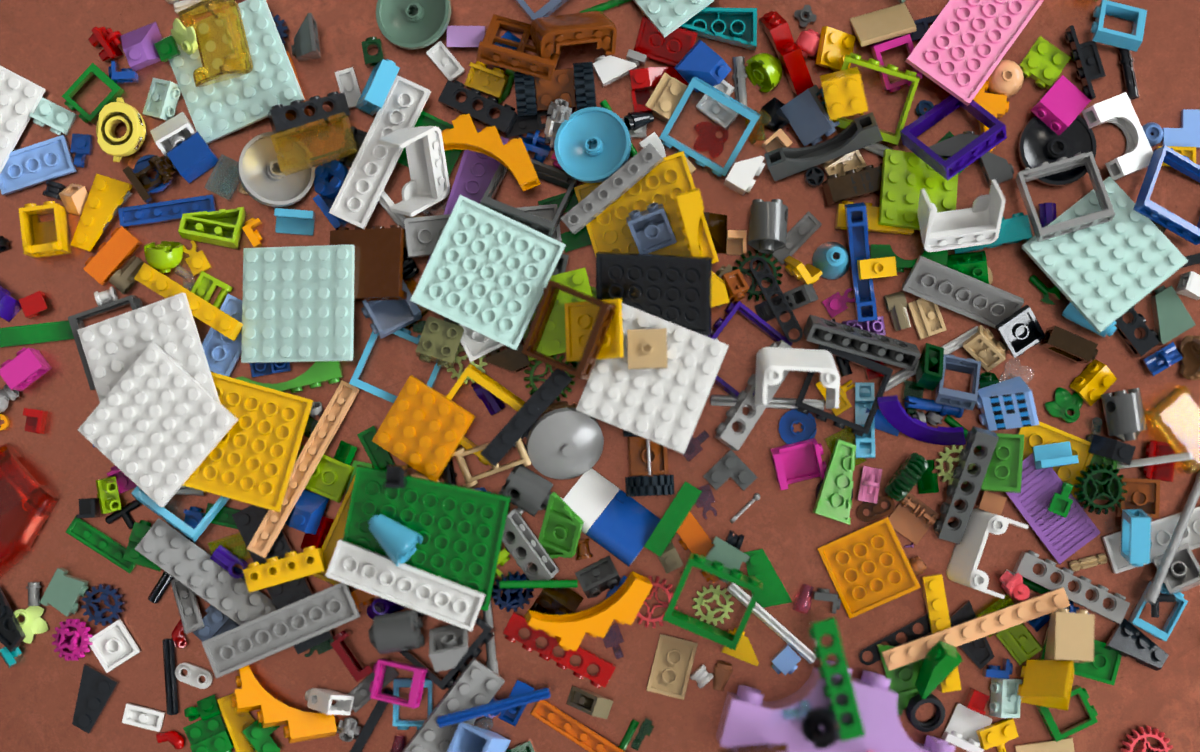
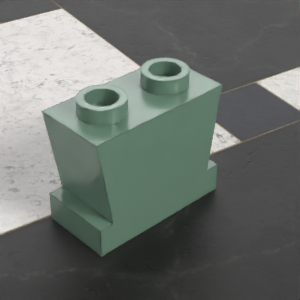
(726, 554)
(64, 592)

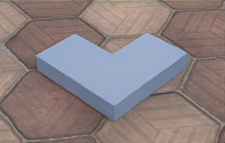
(1189, 132)

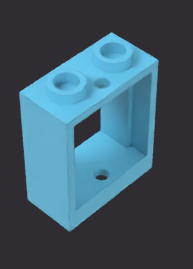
(1116, 38)
(377, 87)
(1135, 536)
(1171, 621)
(404, 724)

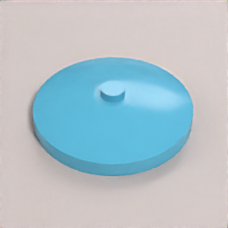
(592, 144)

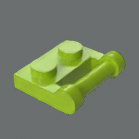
(206, 286)

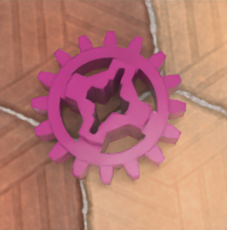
(71, 639)

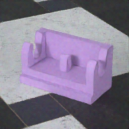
(465, 36)

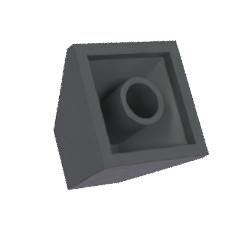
(306, 40)

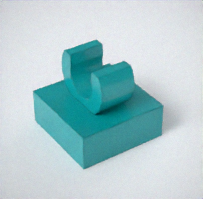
(9, 656)

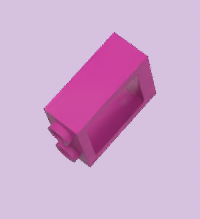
(888, 44)
(416, 687)

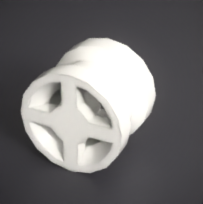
(701, 676)

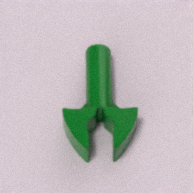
(1045, 291)

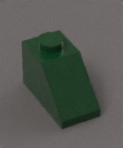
(930, 367)

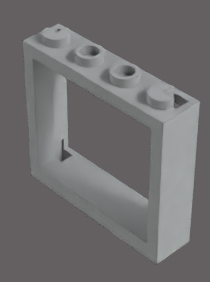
(1069, 226)

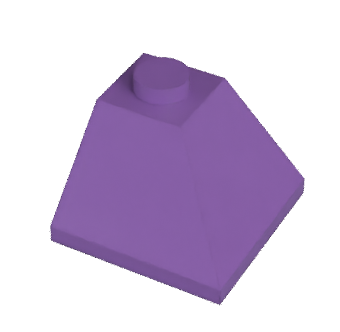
(140, 46)

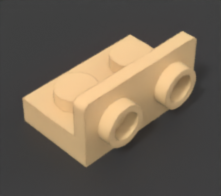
(844, 163)
(985, 348)

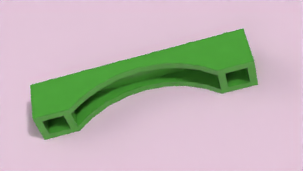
(313, 377)

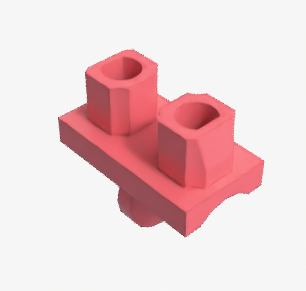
(1014, 586)

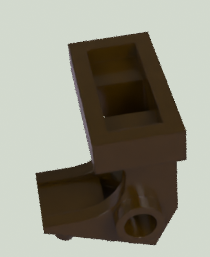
(142, 182)

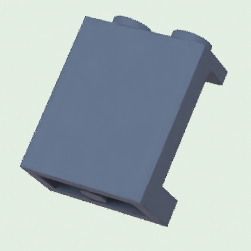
(809, 117)
(391, 315)

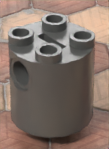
(768, 225)
(1124, 414)
(527, 490)
(397, 632)

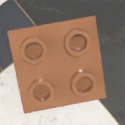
(912, 518)

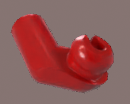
(178, 636)
(172, 737)

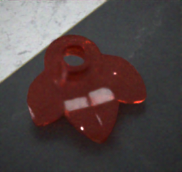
(708, 139)

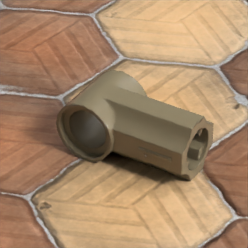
(124, 278)
(896, 305)

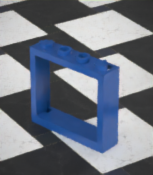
(1158, 213)

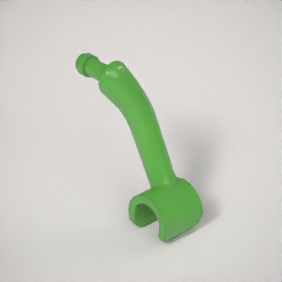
(506, 92)

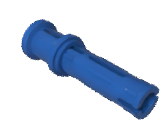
(930, 405)

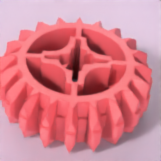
(647, 618)
(1143, 743)

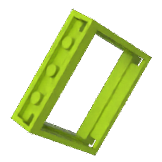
(891, 70)

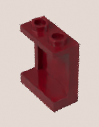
(348, 657)

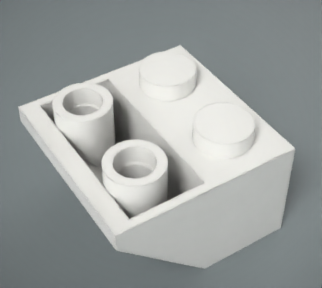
(742, 174)

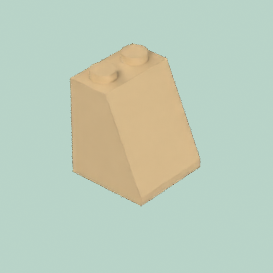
(1070, 636)

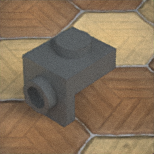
(824, 595)

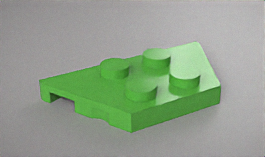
(560, 529)
(902, 679)

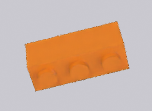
(112, 255)

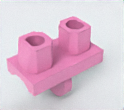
(869, 484)

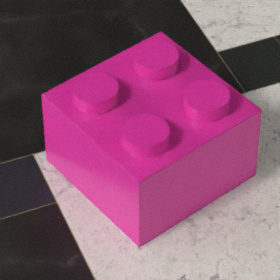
(24, 369)

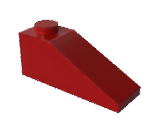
(648, 78)

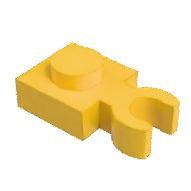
(197, 261)

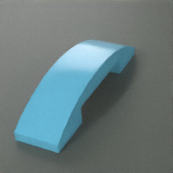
(864, 399)

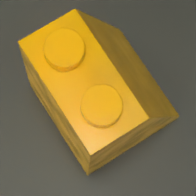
(1047, 683)

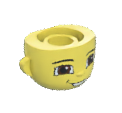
(109, 118)

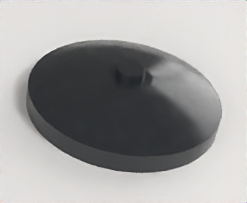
(1042, 145)

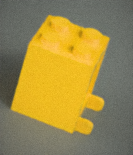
(843, 93)
(48, 237)

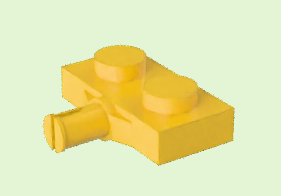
(844, 403)
(997, 734)

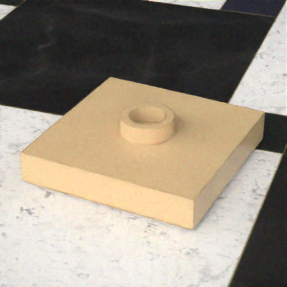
(647, 348)

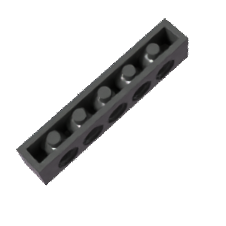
(861, 342)
(954, 531)

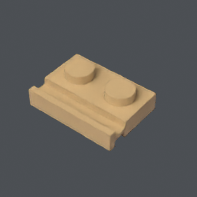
(666, 96)
(926, 318)

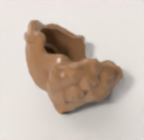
(1191, 357)

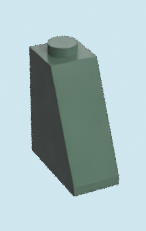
(1169, 314)

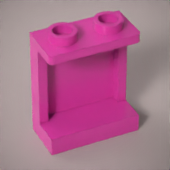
(1060, 105)
(798, 462)

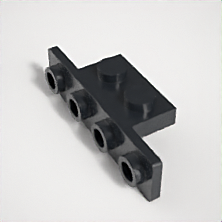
(1087, 61)

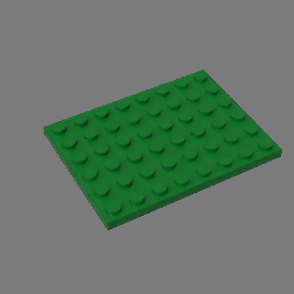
(457, 523)

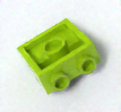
(1044, 63)

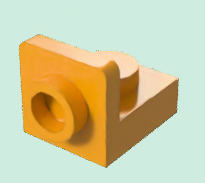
(253, 236)

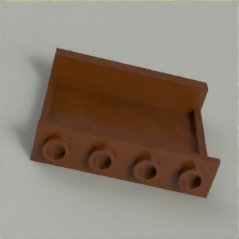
(377, 261)

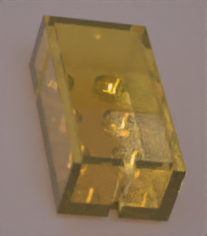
(314, 144)

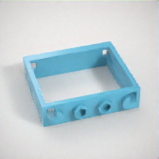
(723, 99)
(403, 333)
(191, 533)

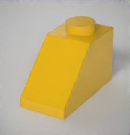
(743, 650)

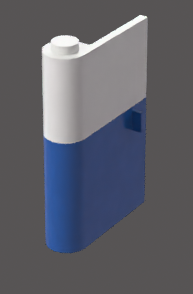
(611, 517)

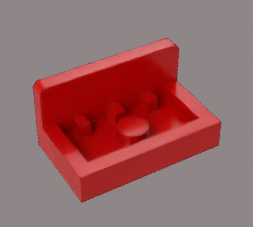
(1163, 471)

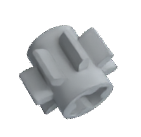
(559, 110)
(348, 729)

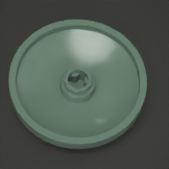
(413, 22)

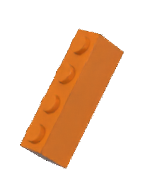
(696, 540)

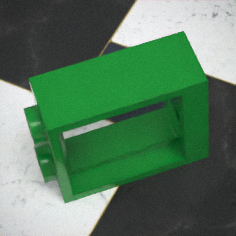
(116, 92)
(1051, 726)

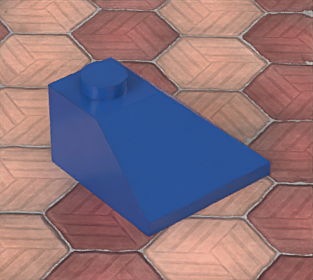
(704, 64)
(307, 512)

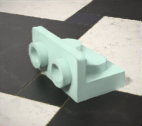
(162, 99)
(53, 116)
(1005, 698)

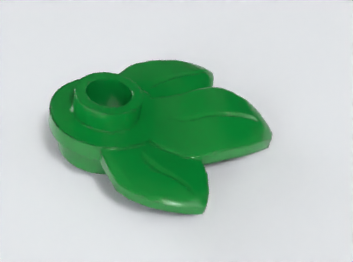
(1063, 402)

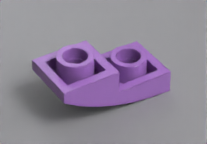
(874, 326)

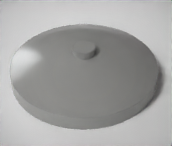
(262, 175)
(564, 443)

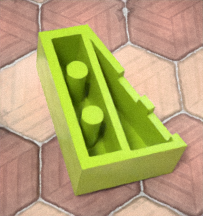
(214, 227)

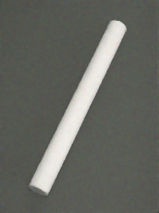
(1157, 460)

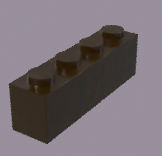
(853, 184)

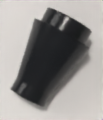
(636, 120)

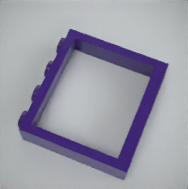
(965, 156)
(755, 320)

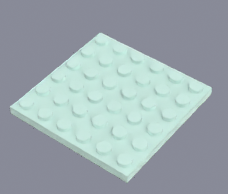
(247, 98)
(1108, 264)
(488, 272)
(298, 304)

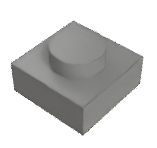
(636, 57)

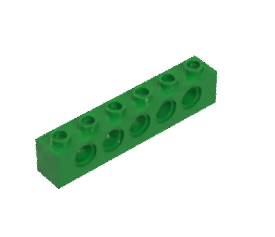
(828, 626)

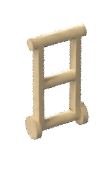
(472, 480)

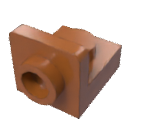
(735, 285)

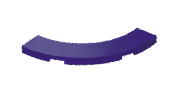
(916, 429)

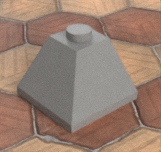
(1183, 571)
(447, 646)

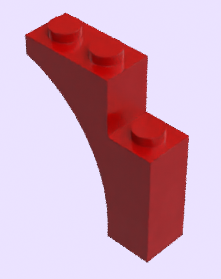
(787, 51)

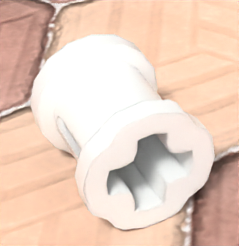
(105, 296)

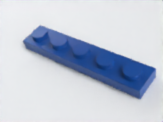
(164, 211)

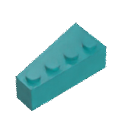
(726, 25)
(1011, 232)

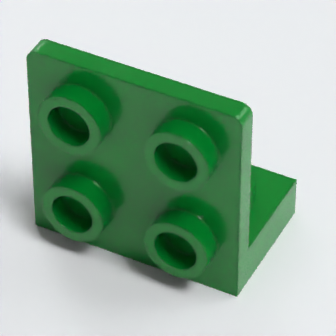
(972, 264)

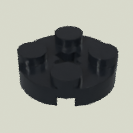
(831, 726)

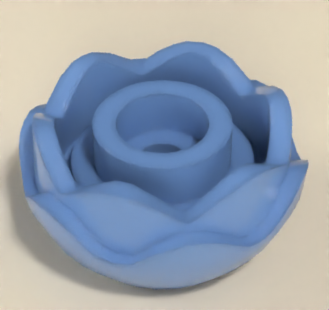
(1157, 133)

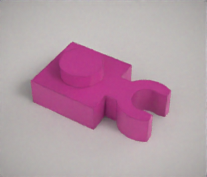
(836, 303)

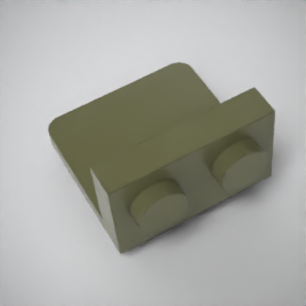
(439, 342)

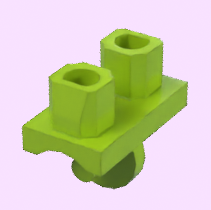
(108, 494)

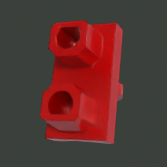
(109, 42)

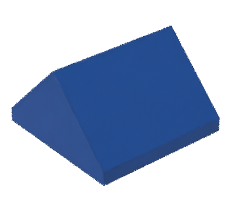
(192, 157)

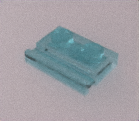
(224, 178)

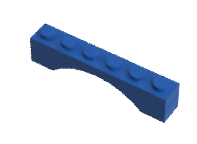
(859, 250)

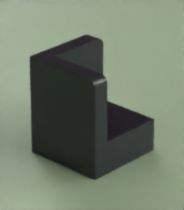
(778, 118)
(396, 476)
(89, 508)

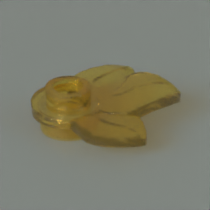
(758, 131)

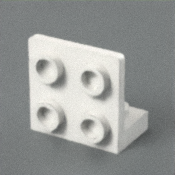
(963, 726)

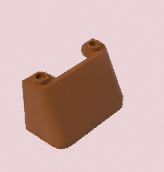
(570, 29)

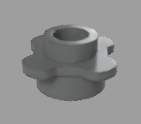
(799, 14)

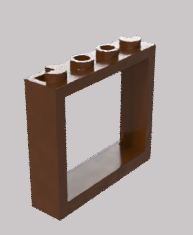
(594, 341)

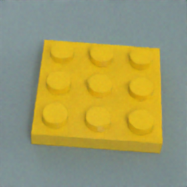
(578, 326)

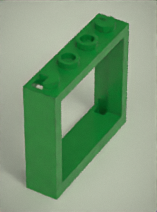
(699, 627)

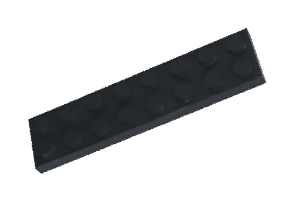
(284, 594)

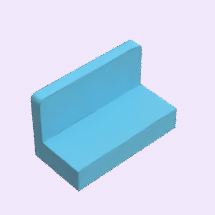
(294, 221)
(1054, 455)

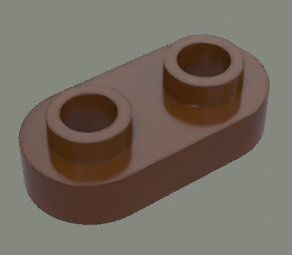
(876, 510)

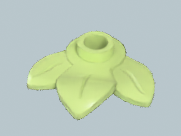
(184, 37)
(33, 622)

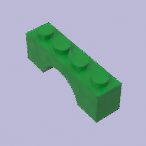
(880, 251)

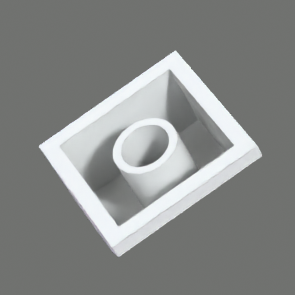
(172, 133)

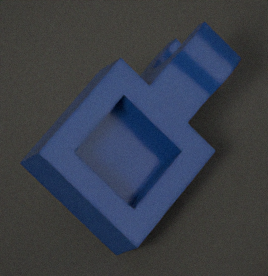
(81, 146)

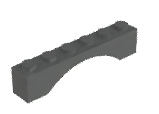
(789, 161)

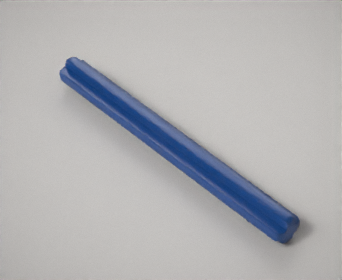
(493, 707)

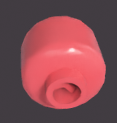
(808, 42)

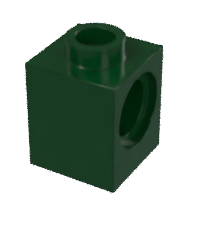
(372, 61)

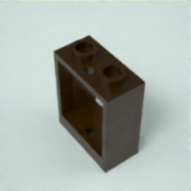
(1069, 345)

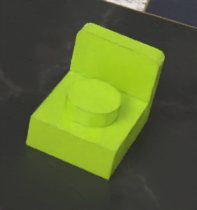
(503, 558)

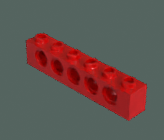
(605, 668)

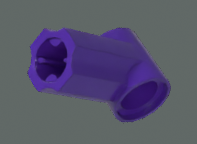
(1047, 213)
(491, 402)
(228, 560)
(385, 605)

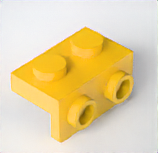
(486, 80)
(807, 274)
(1093, 382)

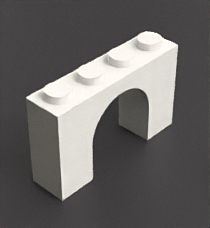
(1121, 113)

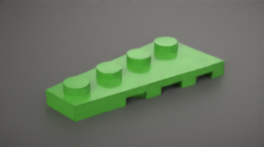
(835, 492)

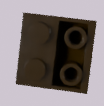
(509, 359)
(557, 601)

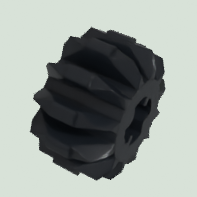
(409, 266)

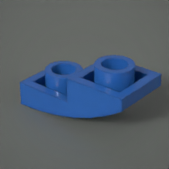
(264, 369)

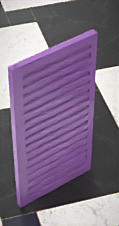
(1058, 534)

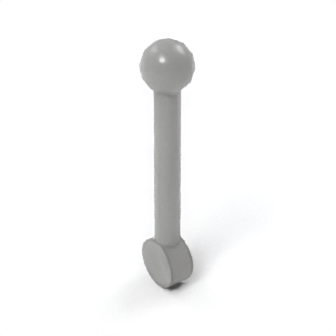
(756, 497)

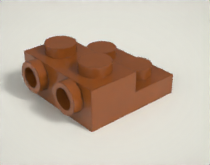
(1142, 495)

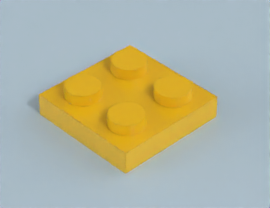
(833, 48)

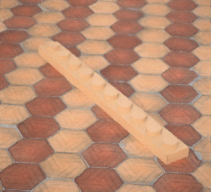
(305, 467)
(977, 627)

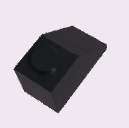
(1111, 449)

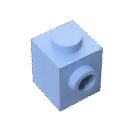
(785, 661)

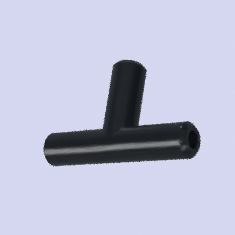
(124, 513)
(1161, 598)

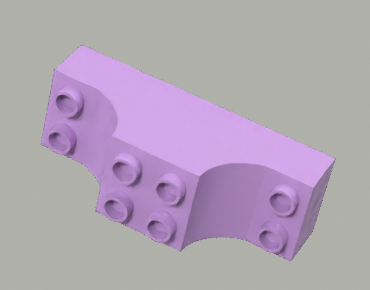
(753, 721)

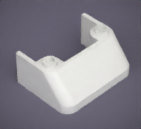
(426, 168)
(963, 226)
(773, 360)
(967, 554)

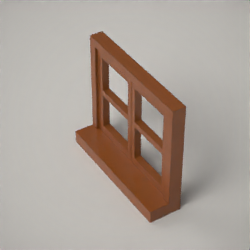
(513, 59)

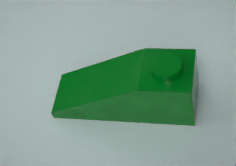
(936, 667)

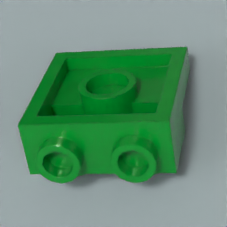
(138, 532)
(209, 735)

